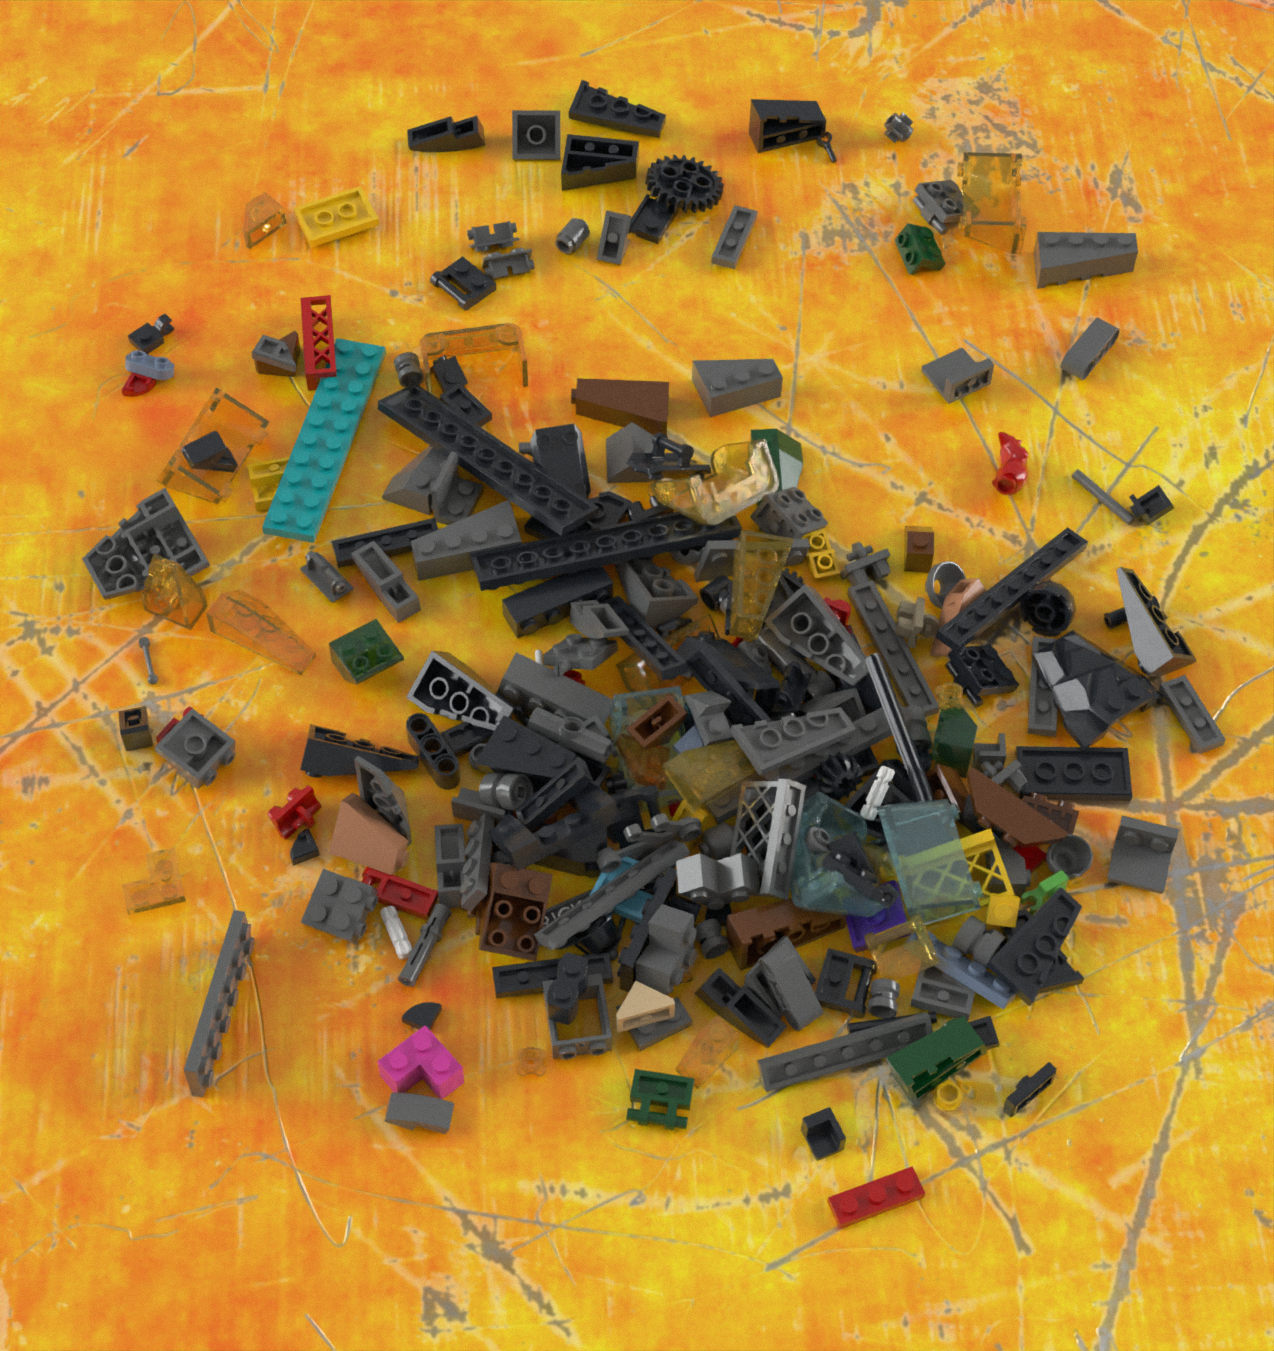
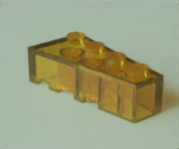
(756, 573)

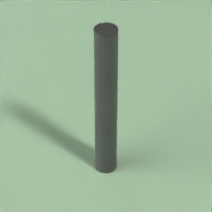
(1103, 497)

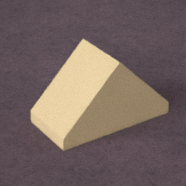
(643, 1007)

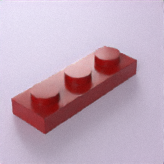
(876, 1197)

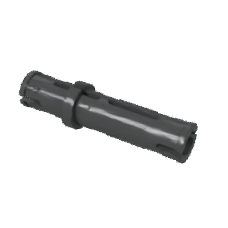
(430, 934)

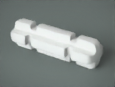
(877, 793)
(396, 932)

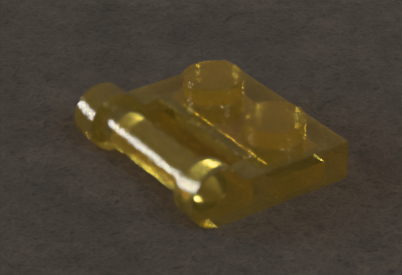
(904, 958)

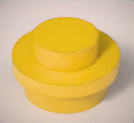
(947, 1097)

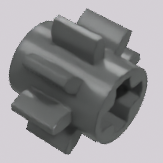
(898, 127)

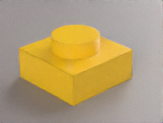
(1002, 910)

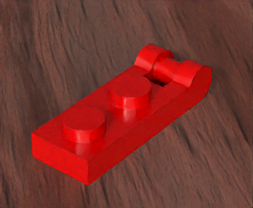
(401, 893)

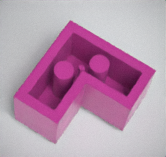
(421, 1059)

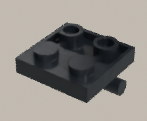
(980, 673)

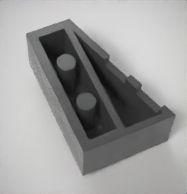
(735, 383)

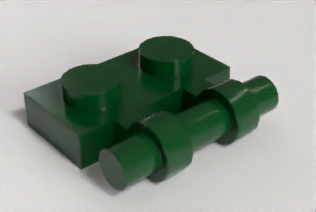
(660, 1090)

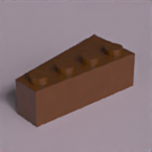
(760, 928)

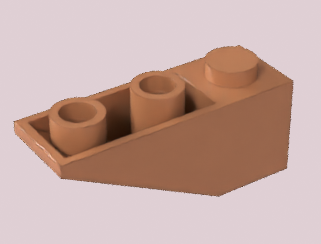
(960, 597)

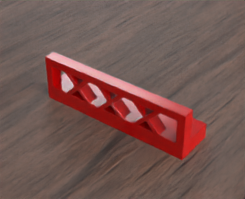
(310, 342)

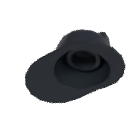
(598, 938)

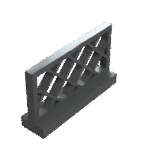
(780, 839)

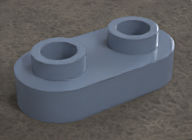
(149, 366)

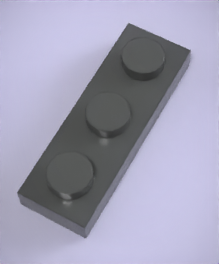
(734, 237)
(1192, 714)

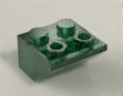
(364, 652)
(954, 740)

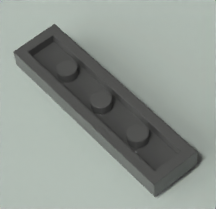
(1041, 710)
(477, 862)

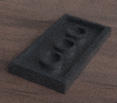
(1076, 773)

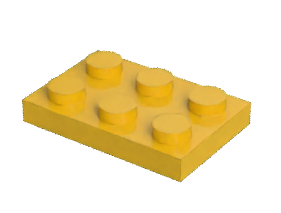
(336, 216)

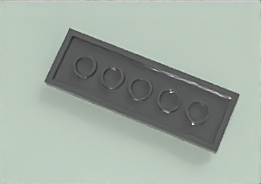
(220, 998)

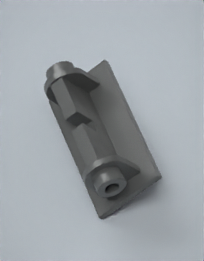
(502, 235)
(498, 263)
(325, 577)

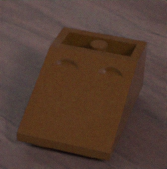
(513, 911)

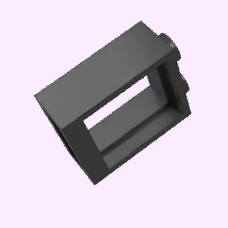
(588, 1045)

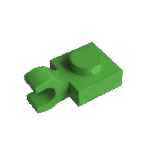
(1045, 891)

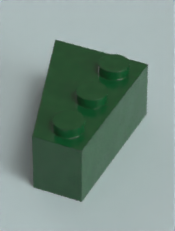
(935, 1058)

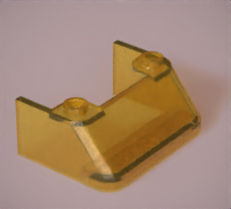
(472, 341)

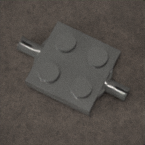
(579, 653)

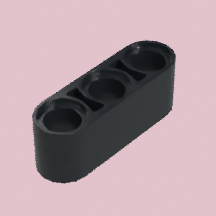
(430, 740)

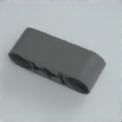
(1090, 348)
(790, 987)

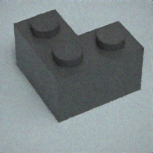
(718, 881)
(668, 951)

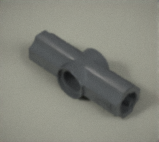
(571, 735)

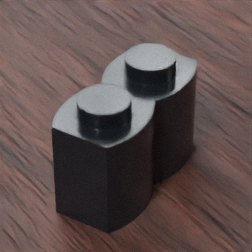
(567, 988)

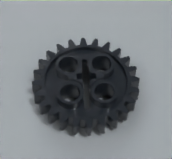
(684, 184)

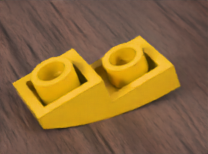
(820, 557)

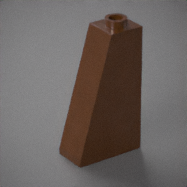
(623, 402)

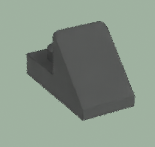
(614, 237)
(709, 716)

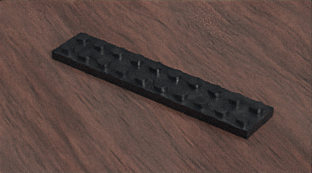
(489, 459)
(596, 548)

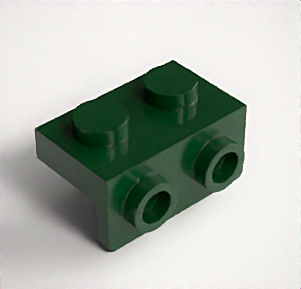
(919, 248)

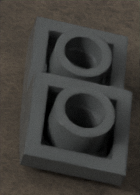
(419, 1110)

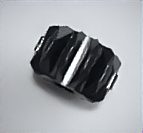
(838, 775)

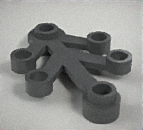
(683, 830)

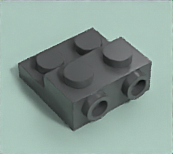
(197, 749)
(340, 906)

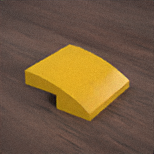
(265, 480)

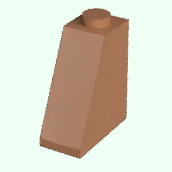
(367, 837)

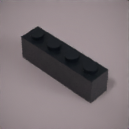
(552, 599)

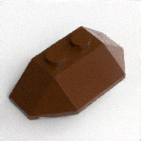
(1009, 815)

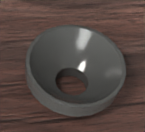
(947, 575)

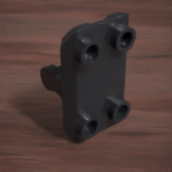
(562, 455)
(661, 463)

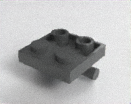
(939, 203)

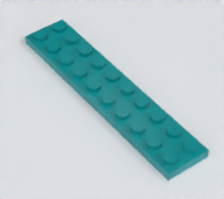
(324, 442)

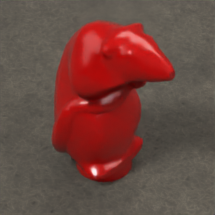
(1014, 471)

